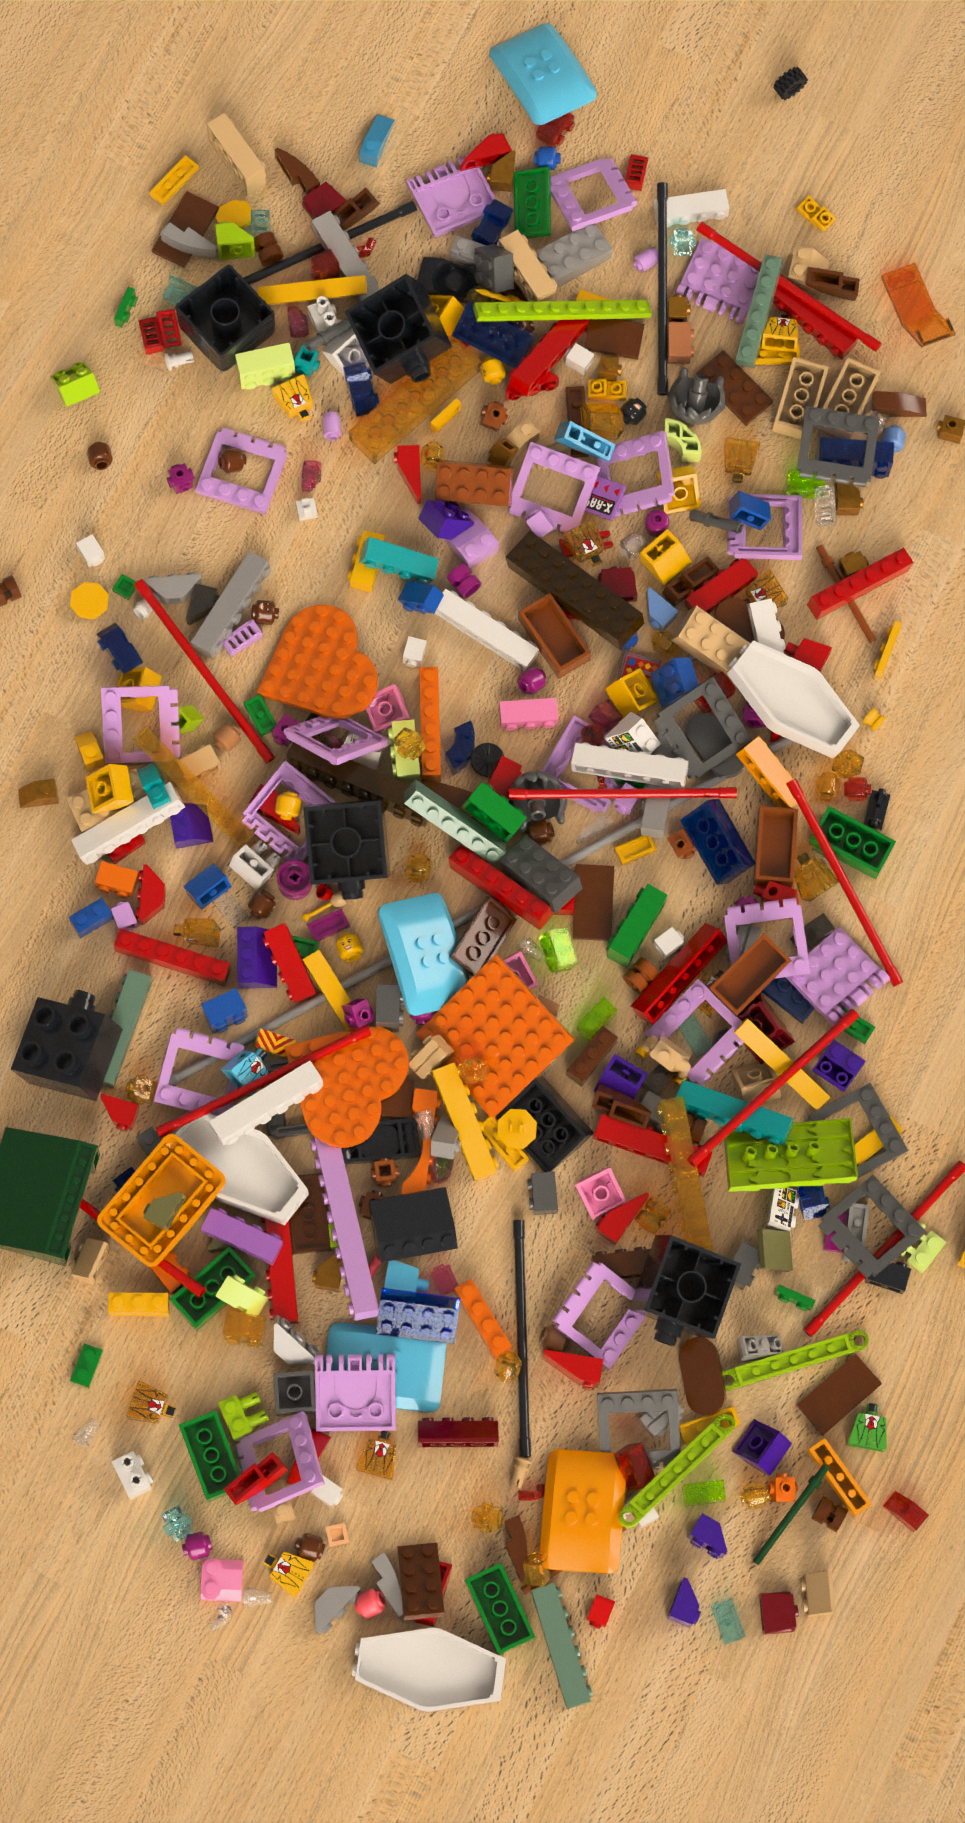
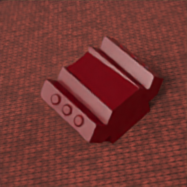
(766, 1020)

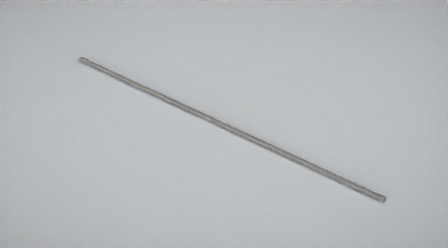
(457, 922)

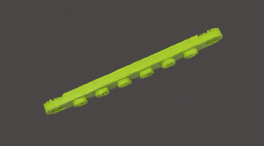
(795, 1359)
(676, 1470)

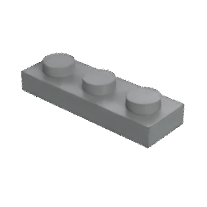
(857, 1223)

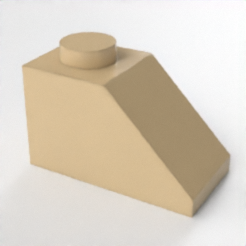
(523, 435)

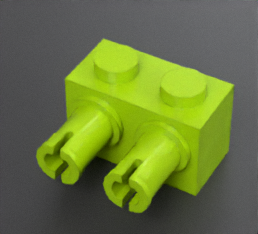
(233, 1413)

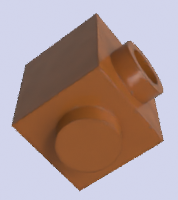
(682, 844)

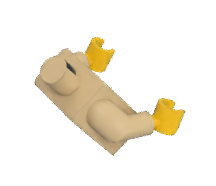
(667, 1055)

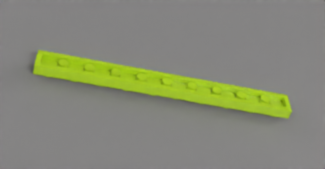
(561, 310)

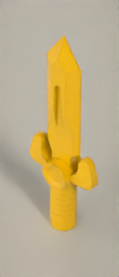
(509, 298)

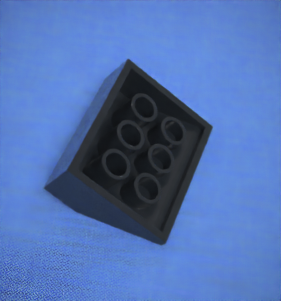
(558, 1125)
(412, 1224)

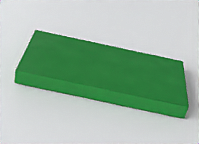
(532, 202)

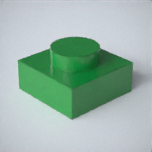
(124, 587)

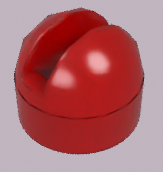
(324, 892)

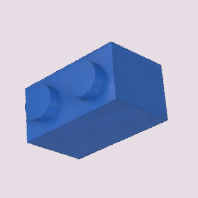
(749, 510)
(420, 597)
(207, 886)
(91, 918)

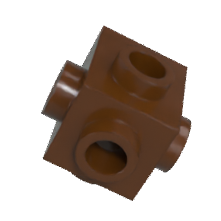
(364, 1203)

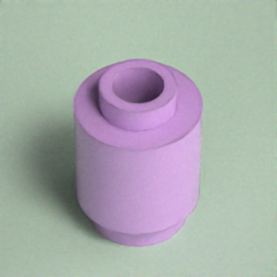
(646, 259)
(331, 426)

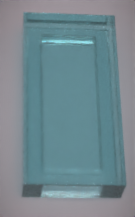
(695, 1036)

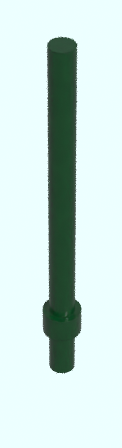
(814, 1482)

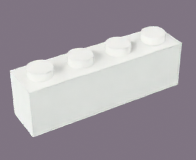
(695, 207)
(765, 625)

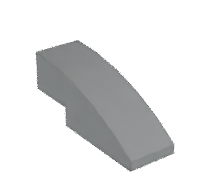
(188, 241)
(388, 1584)

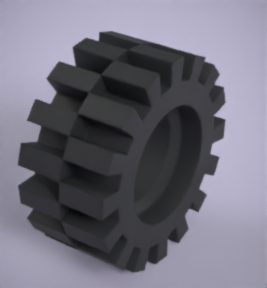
(790, 83)

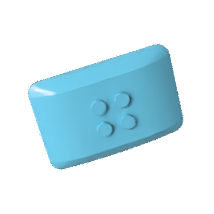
(543, 73)
(419, 945)
(417, 1368)

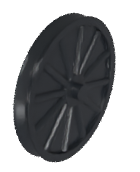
(485, 758)

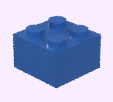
(674, 680)
(225, 1011)

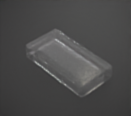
(230, 909)

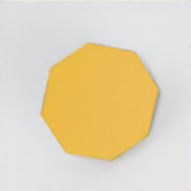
(235, 212)
(89, 600)
(517, 1128)

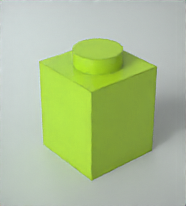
(188, 719)

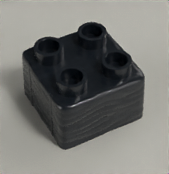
(225, 318)

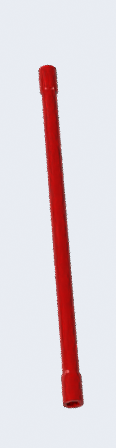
(865, 338)
(261, 747)
(721, 792)
(798, 795)
(173, 1125)
(702, 1152)
(190, 1283)
(817, 1322)

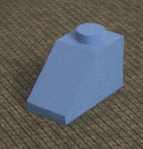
(659, 611)

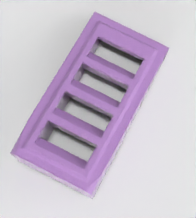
(245, 643)

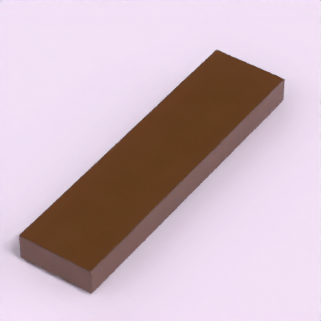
(574, 397)

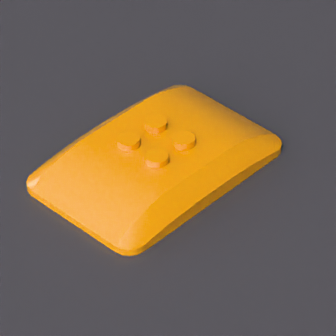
(167, 1170)
(582, 1511)

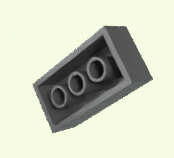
(540, 873)

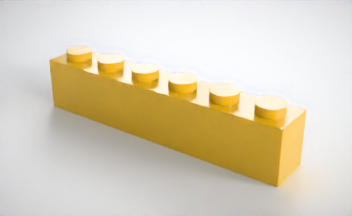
(463, 1119)

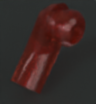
(366, 250)
(532, 1495)

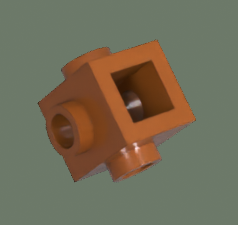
(489, 420)
(385, 1165)

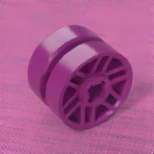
(289, 871)

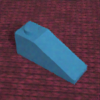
(375, 140)
(584, 441)

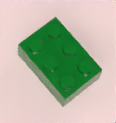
(494, 811)

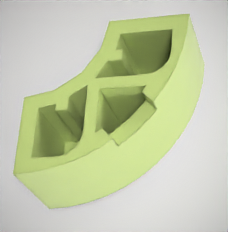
(683, 440)
(242, 1296)

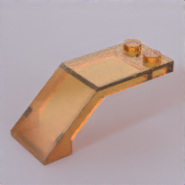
(915, 306)

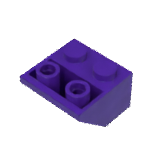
(444, 518)
(838, 1065)
(622, 1077)
(709, 1535)

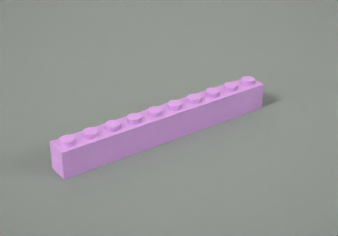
(345, 1230)

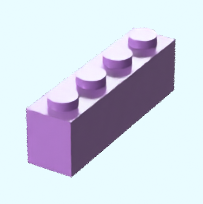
(242, 1236)

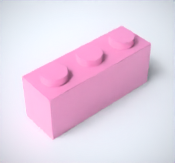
(528, 714)

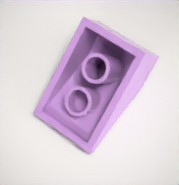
(474, 543)

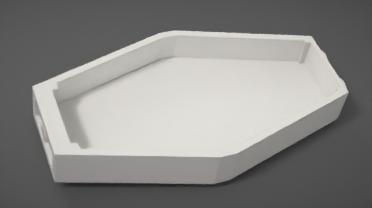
(792, 699)
(253, 1169)
(429, 1669)

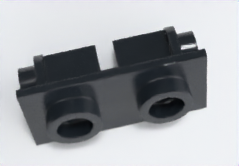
(877, 809)

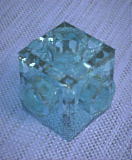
(682, 242)
(177, 1523)

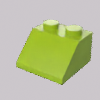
(233, 242)

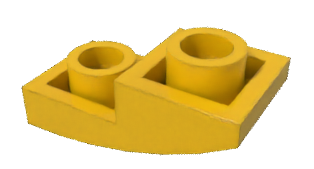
(815, 214)
(607, 390)

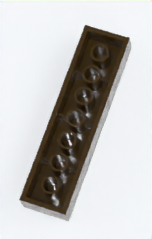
(575, 590)
(355, 780)

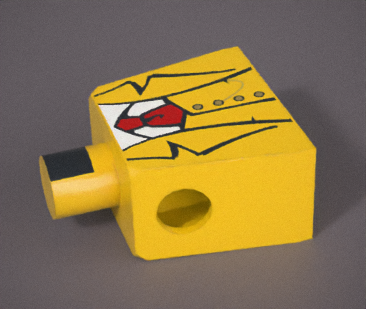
(781, 334)
(294, 397)
(289, 1571)

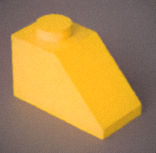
(89, 751)

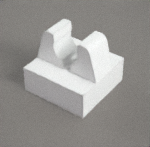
(306, 509)

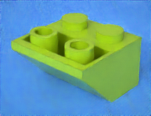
(75, 383)

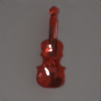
(594, 735)

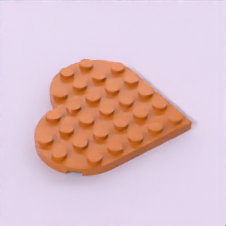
(320, 667)
(353, 1085)

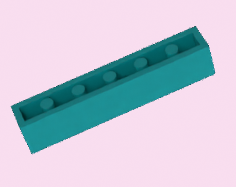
(722, 1108)

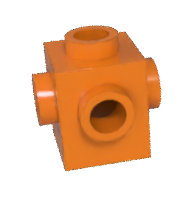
(782, 1488)

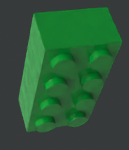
(855, 842)
(638, 923)
(201, 1310)
(210, 1454)
(499, 1609)

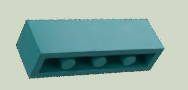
(398, 560)

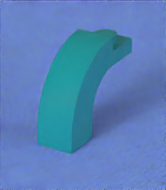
(154, 784)

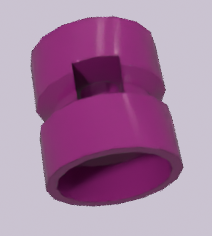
(464, 581)

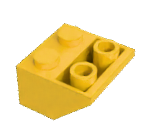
(665, 557)

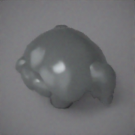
(696, 399)
(539, 808)

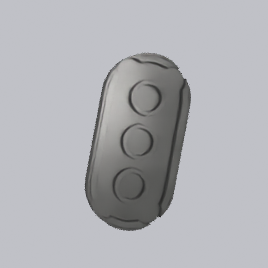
(709, 737)

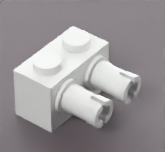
(322, 314)
(252, 867)
(132, 1475)

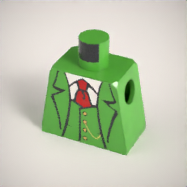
(869, 1430)

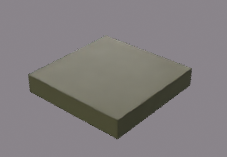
(775, 1250)

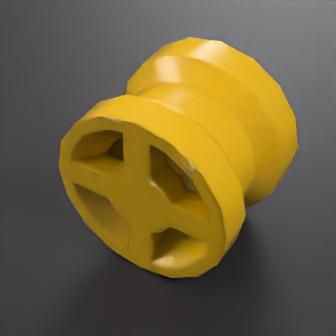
(874, 719)

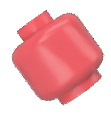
(370, 1603)

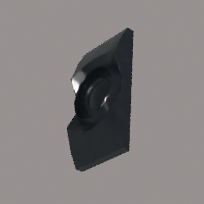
(446, 277)
(391, 1139)

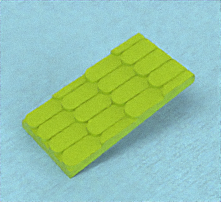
(811, 1156)

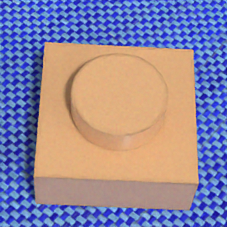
(337, 1535)

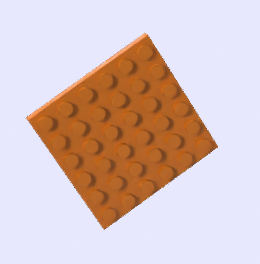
(505, 1025)

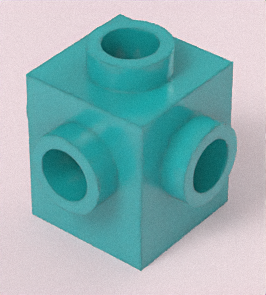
(306, 361)

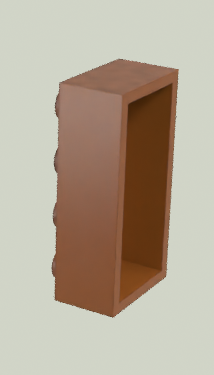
(474, 483)
(554, 635)
(775, 845)
(750, 974)

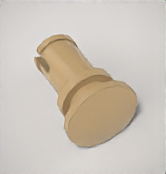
(520, 1471)

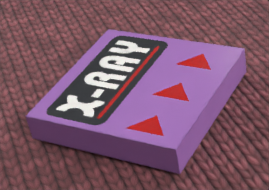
(605, 498)

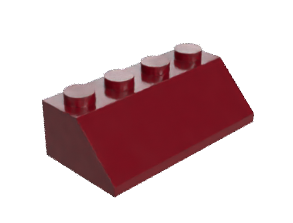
(458, 1433)

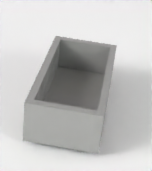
(575, 254)

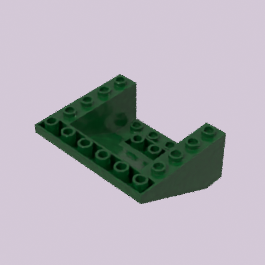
(42, 1192)

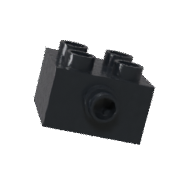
(399, 330)
(347, 844)
(67, 1046)
(684, 1289)

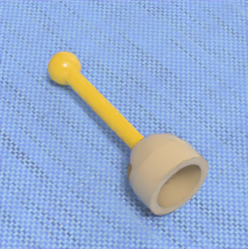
(336, 900)

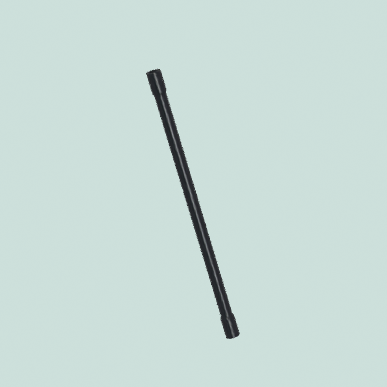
(401, 211)
(662, 380)
(519, 1236)

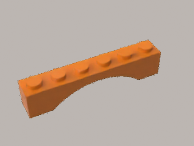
(430, 723)
(422, 1101)

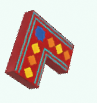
(635, 661)

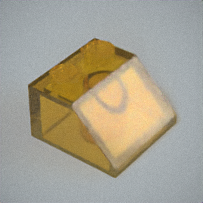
(602, 419)

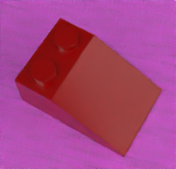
(580, 1369)

